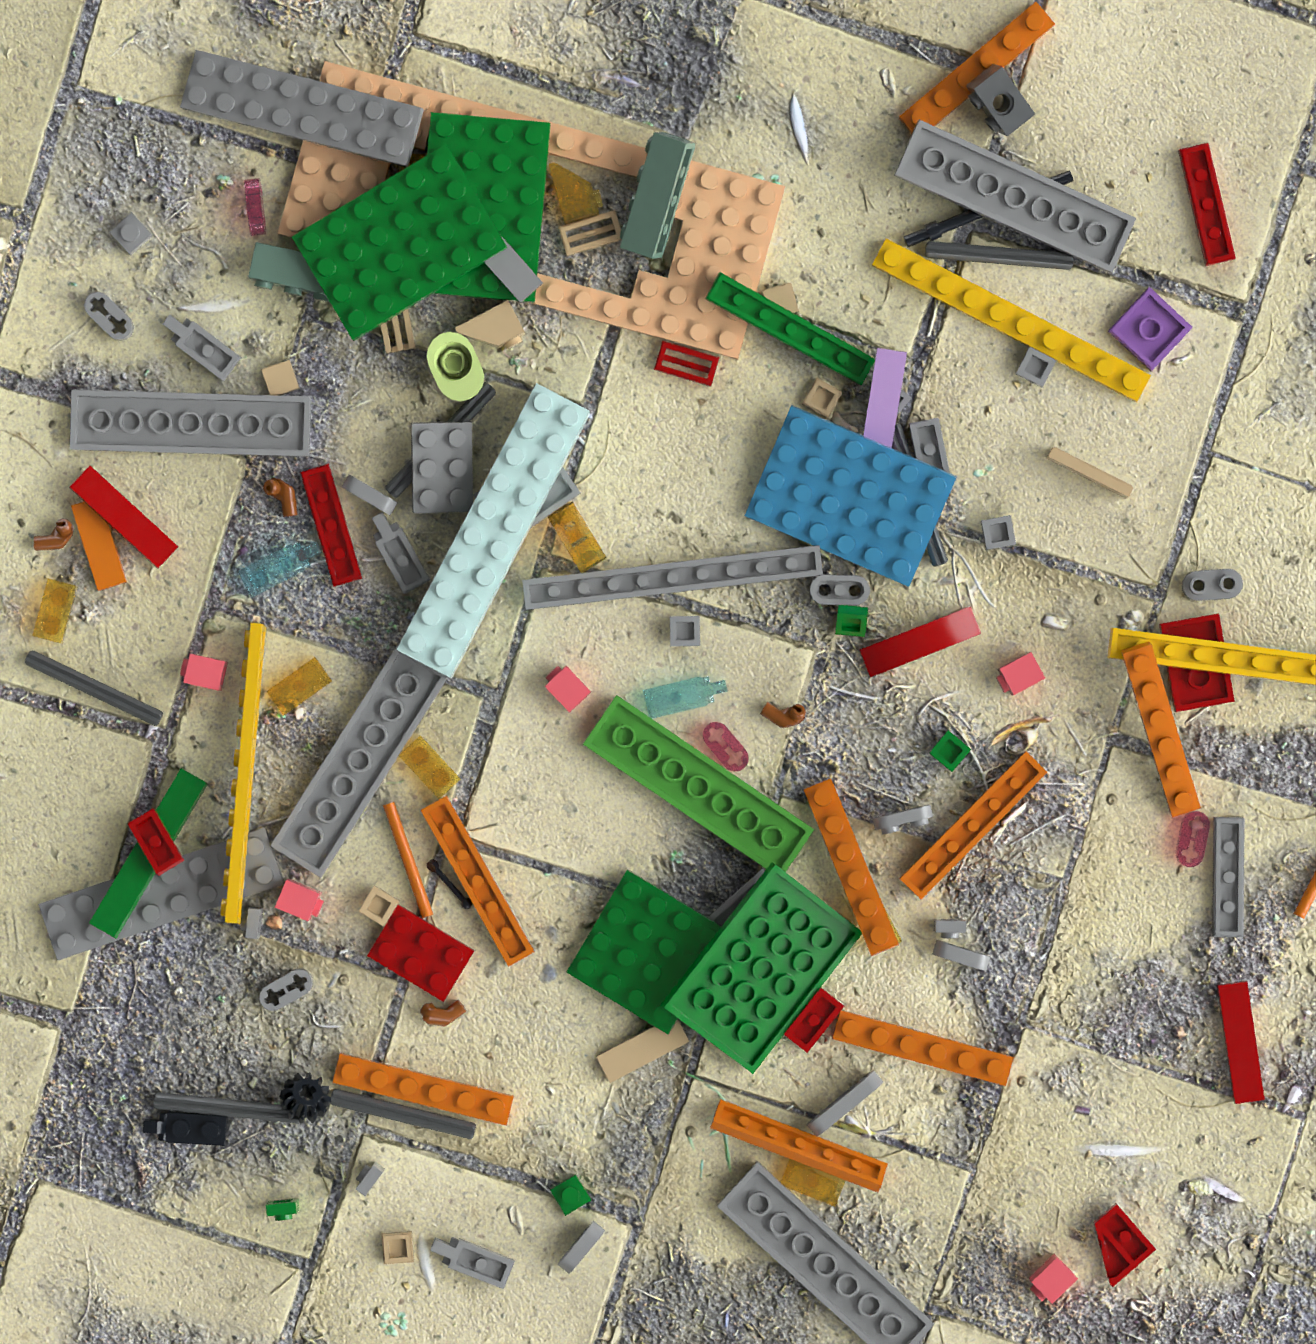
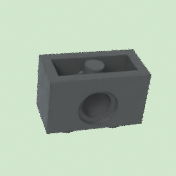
(1014, 110)

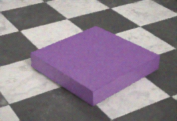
(1150, 329)

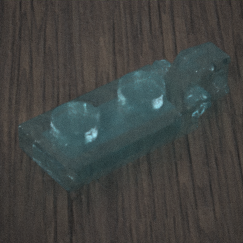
(277, 567)
(682, 696)

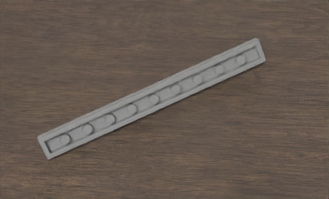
(672, 577)

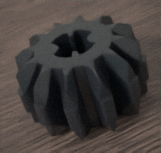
(300, 1106)

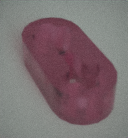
(255, 206)
(720, 751)
(1199, 841)

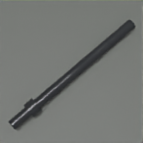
(935, 230)

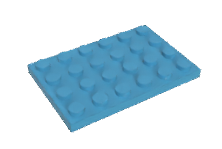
(850, 495)

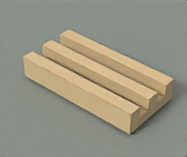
(594, 244)
(400, 346)

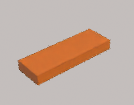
(99, 547)

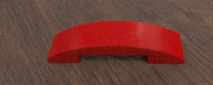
(920, 641)

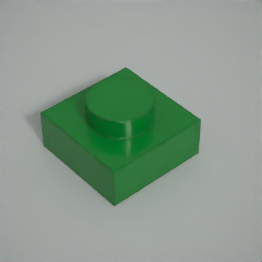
(851, 620)
(949, 751)
(570, 1194)
(282, 1208)

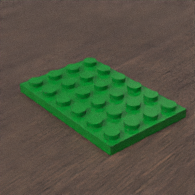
(508, 173)
(399, 242)
(762, 968)

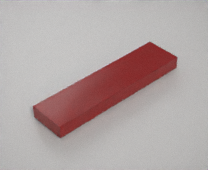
(1207, 204)
(123, 517)
(331, 525)
(1240, 1042)

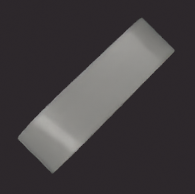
(114, 311)
(369, 494)
(961, 955)
(282, 983)
(581, 1247)

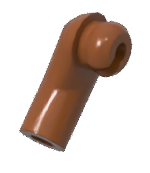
(284, 493)
(58, 537)
(786, 717)
(442, 1017)

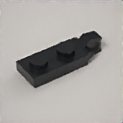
(188, 1128)

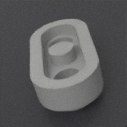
(1212, 584)
(839, 590)
(890, 822)

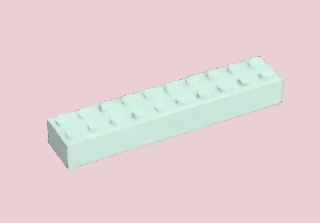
(493, 531)

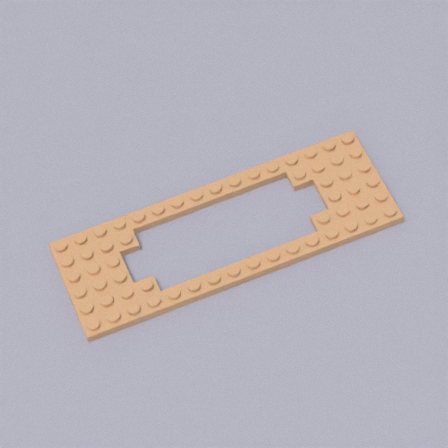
(723, 216)

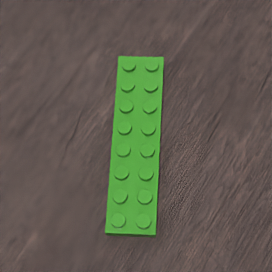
(697, 785)

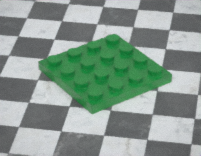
(642, 948)

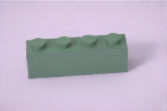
(657, 194)
(285, 269)

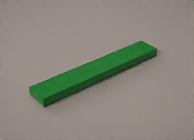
(790, 328)
(137, 870)

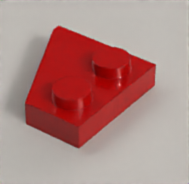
(1120, 1244)

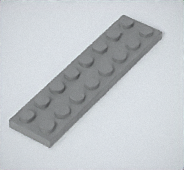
(302, 108)
(1014, 196)
(190, 423)
(358, 762)
(176, 894)
(822, 1260)

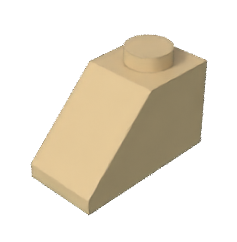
(494, 327)

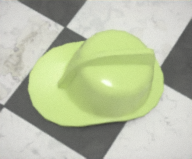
(455, 366)

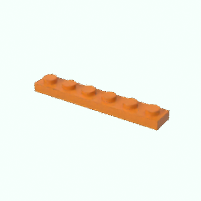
(999, 50)
(1160, 729)
(973, 825)
(851, 867)
(477, 880)
(922, 1047)
(423, 1089)
(799, 1145)

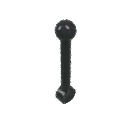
(433, 866)

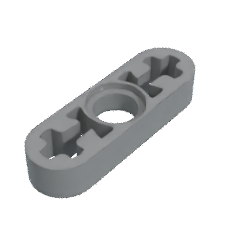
(844, 1103)

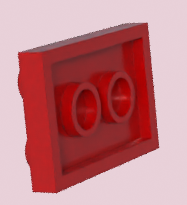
(1193, 687)
(421, 953)

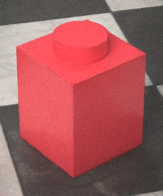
(204, 671)
(1019, 674)
(566, 687)
(299, 900)
(1052, 1279)

